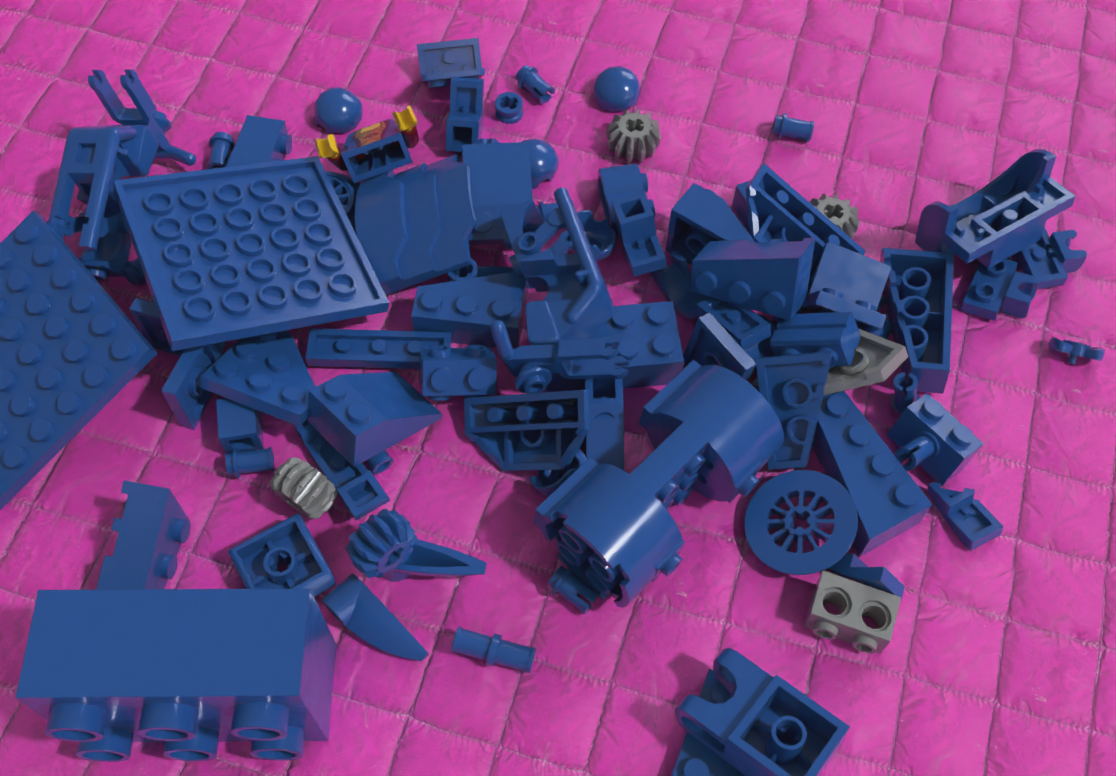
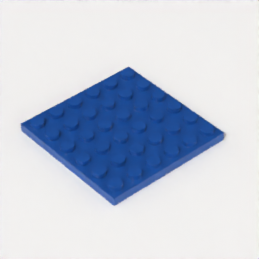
(247, 251)
(60, 350)

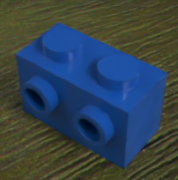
(457, 372)

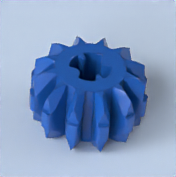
(381, 543)

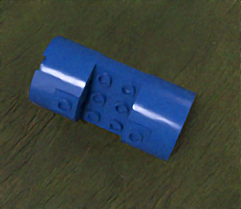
(707, 438)

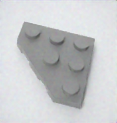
(872, 363)

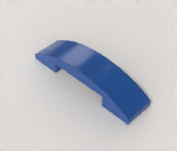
(355, 485)

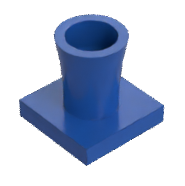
(715, 346)

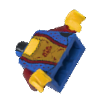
(373, 148)

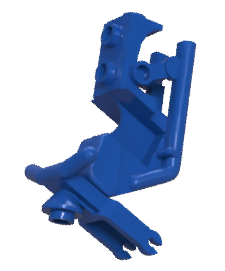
(104, 154)
(572, 308)

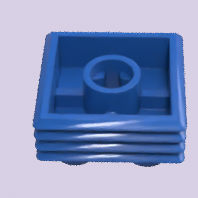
(287, 543)

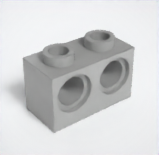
(852, 602)

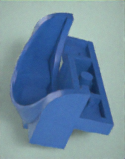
(998, 217)

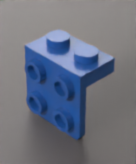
(449, 59)

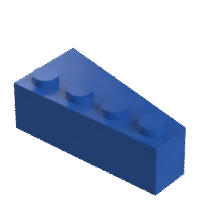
(921, 312)
(861, 461)

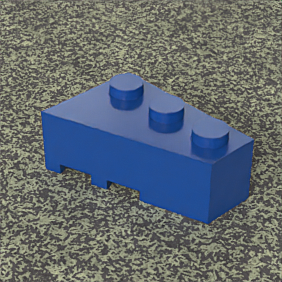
(755, 275)
(471, 306)
(146, 540)

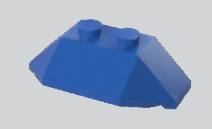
(784, 214)
(529, 429)

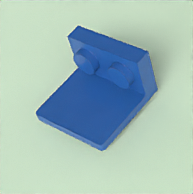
(848, 284)

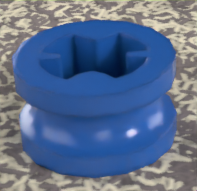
(513, 108)

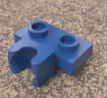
(1051, 258)
(1000, 288)

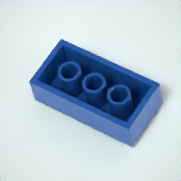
(646, 339)

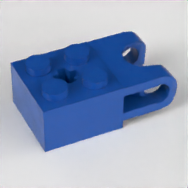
(758, 719)

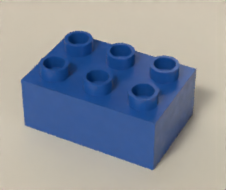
(180, 670)

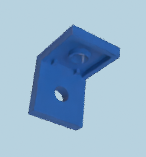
(183, 385)

